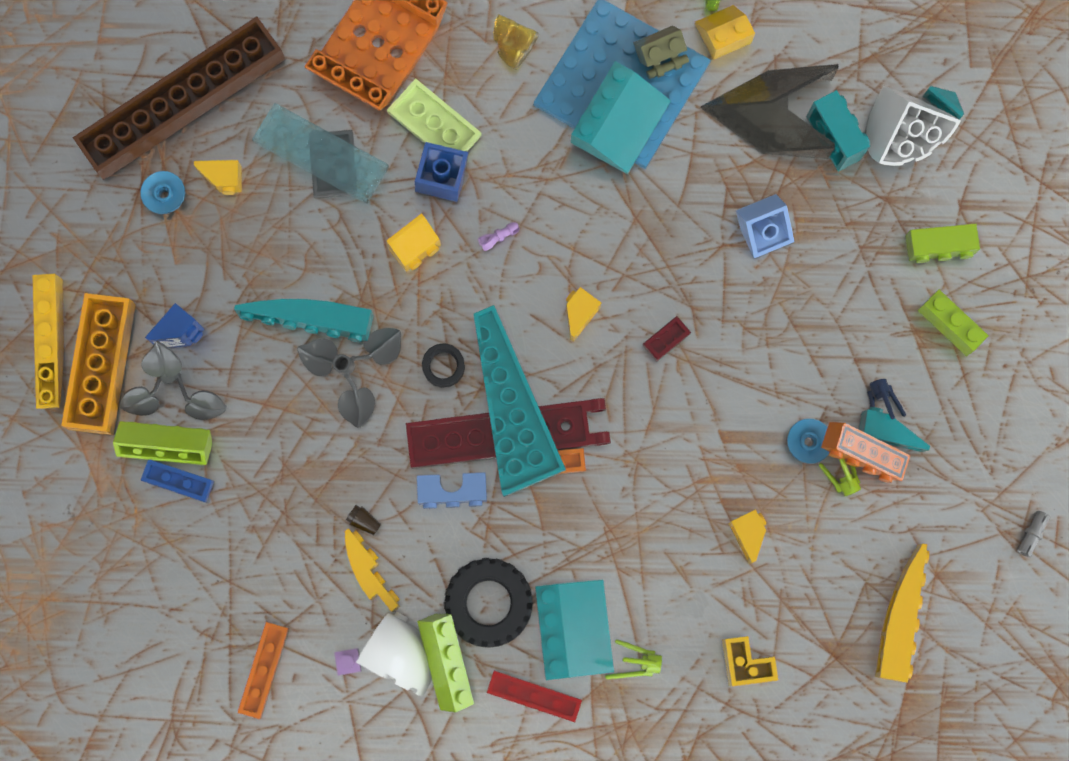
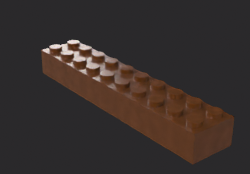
(179, 98)

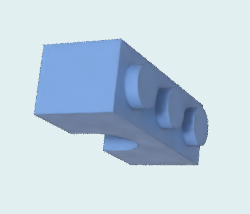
(431, 493)

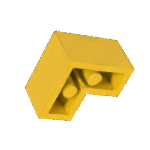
(742, 668)

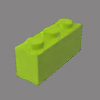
(942, 243)
(953, 323)

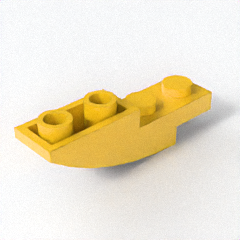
(362, 564)

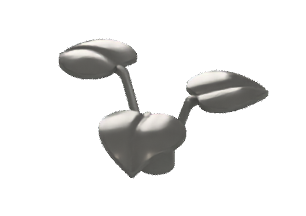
(321, 354)
(166, 366)

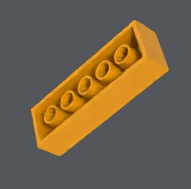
(98, 364)

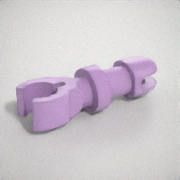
(489, 240)

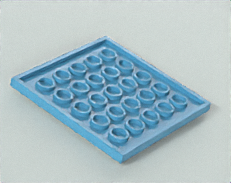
(601, 40)

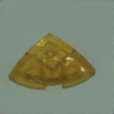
(513, 40)

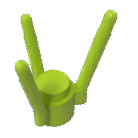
(849, 483)
(650, 663)

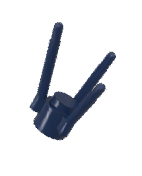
(882, 391)

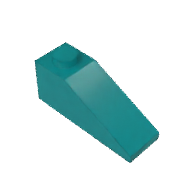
(890, 431)

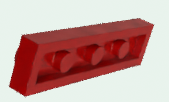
(534, 696)

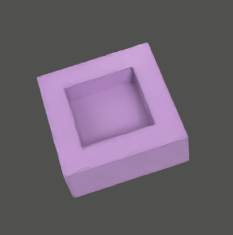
(346, 661)

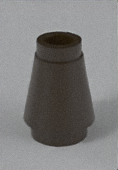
(363, 520)

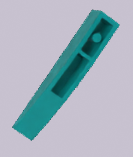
(311, 315)

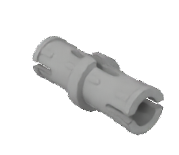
(1033, 534)

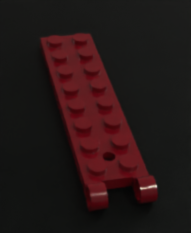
(471, 436)

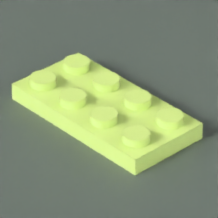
(432, 119)

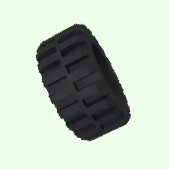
(511, 580)

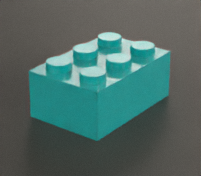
(834, 121)

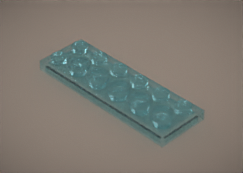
(320, 153)

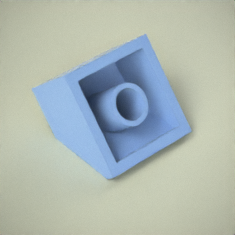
(765, 225)

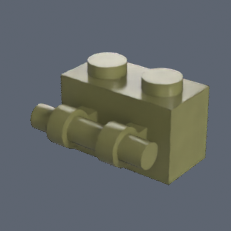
(659, 47)

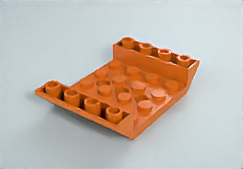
(370, 70)

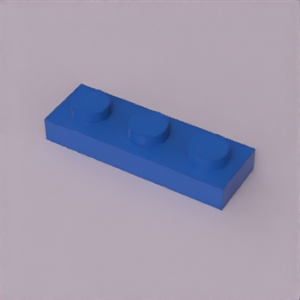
(177, 480)

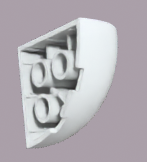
(906, 128)
(398, 654)

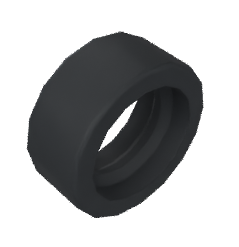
(443, 348)

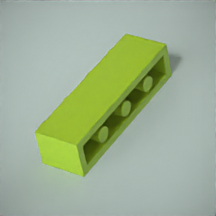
(162, 443)
(445, 662)

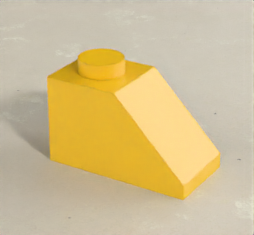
(222, 174)
(580, 311)
(749, 533)

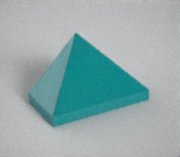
(944, 100)

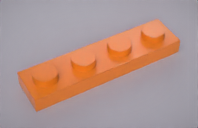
(263, 670)

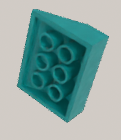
(620, 118)
(574, 629)

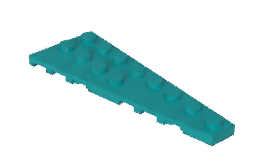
(519, 431)

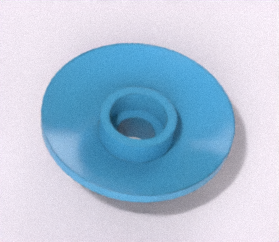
(157, 184)
(796, 438)

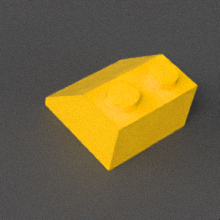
(725, 31)
(413, 243)

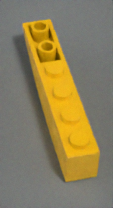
(48, 339)
(901, 620)

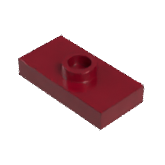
(666, 338)

